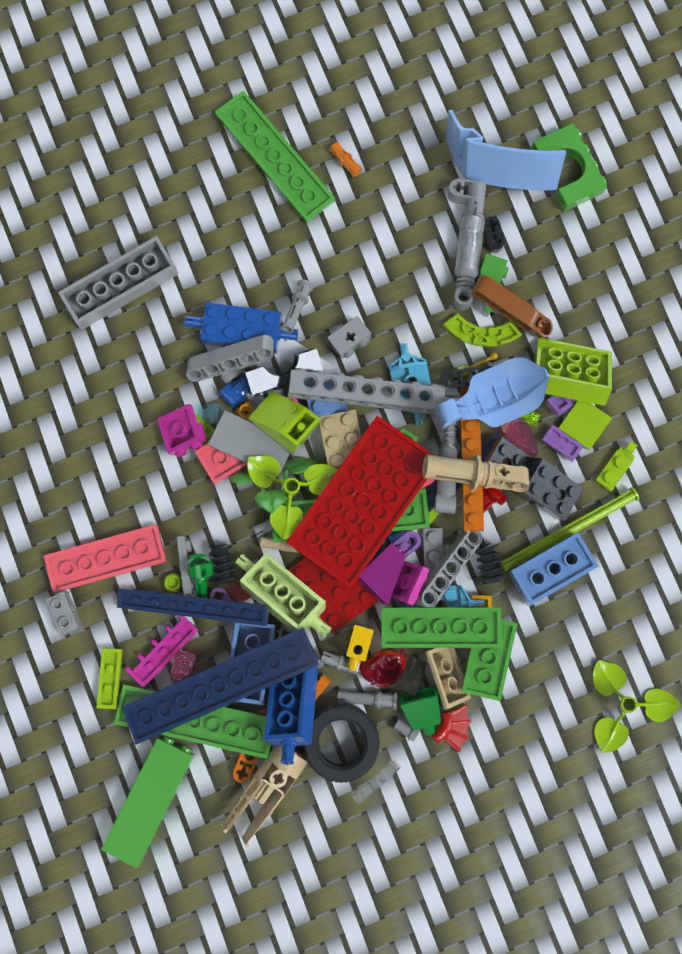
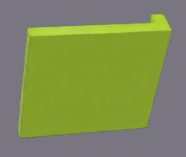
(585, 423)

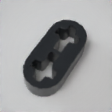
(497, 234)

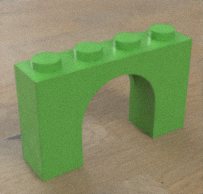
(591, 182)

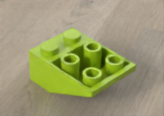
(285, 421)

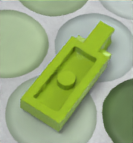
(616, 467)

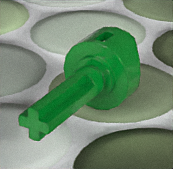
(200, 572)

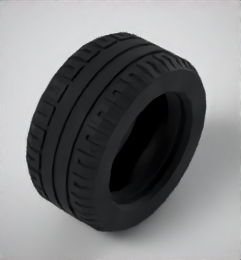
(367, 757)

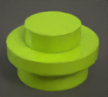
(173, 583)

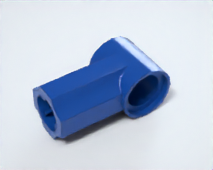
(234, 393)

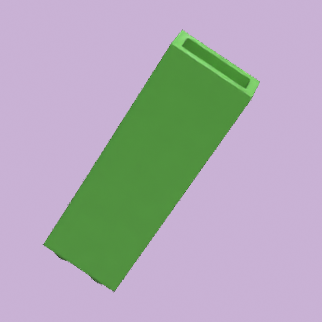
(148, 801)

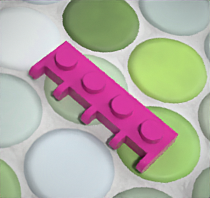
(163, 651)

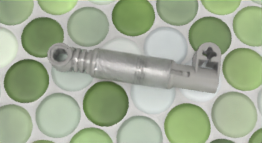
(469, 237)

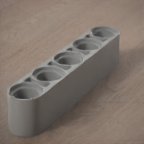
(230, 358)
(440, 572)

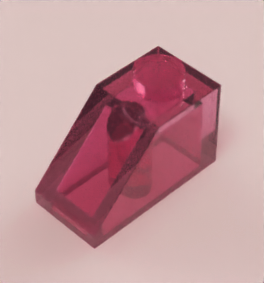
(521, 436)

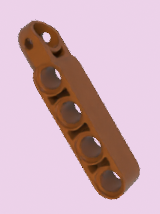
(512, 307)

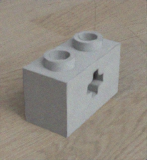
(354, 328)
(64, 613)

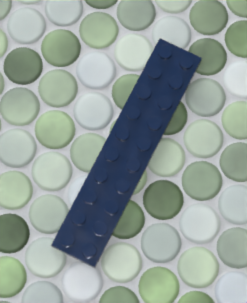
(220, 686)

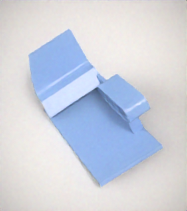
(501, 164)

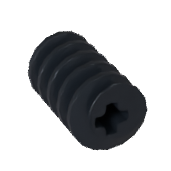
(489, 563)
(222, 564)

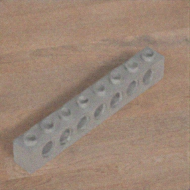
(356, 397)

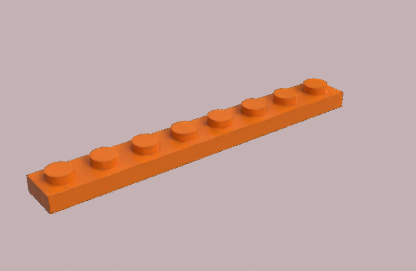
(470, 446)

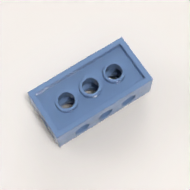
(565, 573)

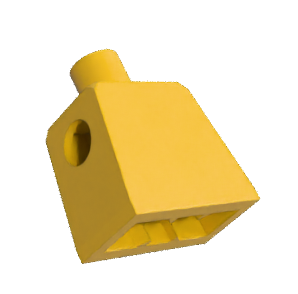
(360, 636)

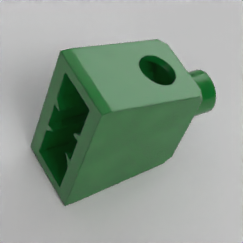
(422, 709)

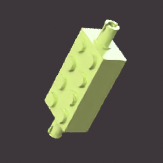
(284, 593)

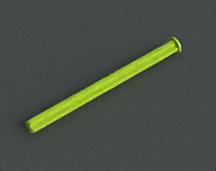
(570, 529)

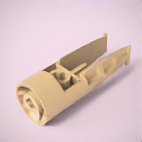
(267, 793)

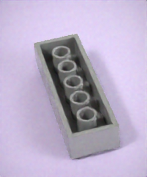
(118, 283)

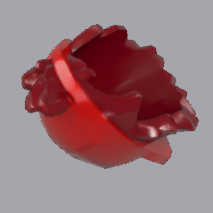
(384, 667)

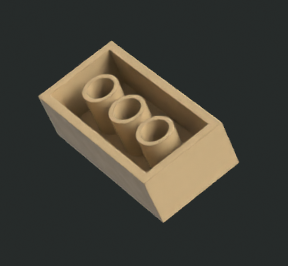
(339, 436)

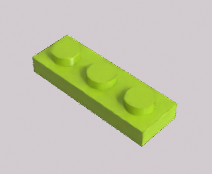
(109, 678)

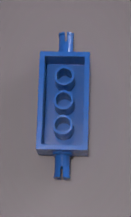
(230, 324)
(291, 713)

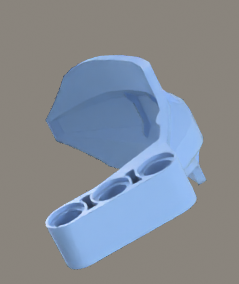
(498, 394)

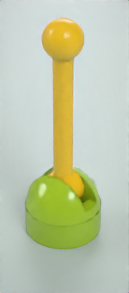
(494, 356)

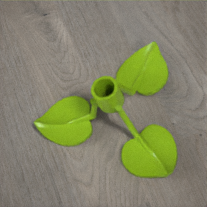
(264, 471)
(608, 679)

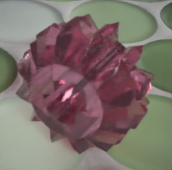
(182, 666)

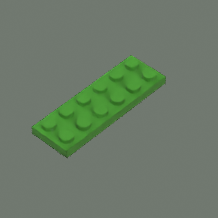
(441, 627)

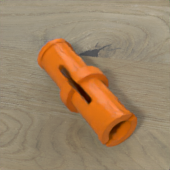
(345, 159)

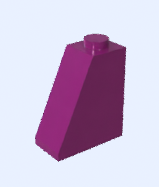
(383, 573)

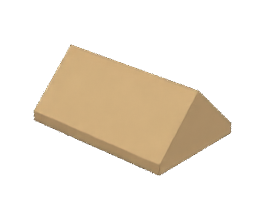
(446, 676)

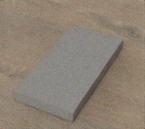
(244, 439)

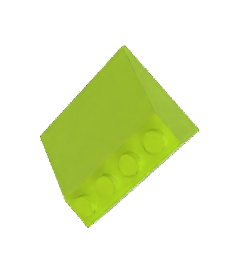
(575, 370)

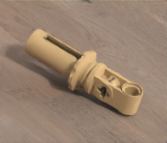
(476, 473)

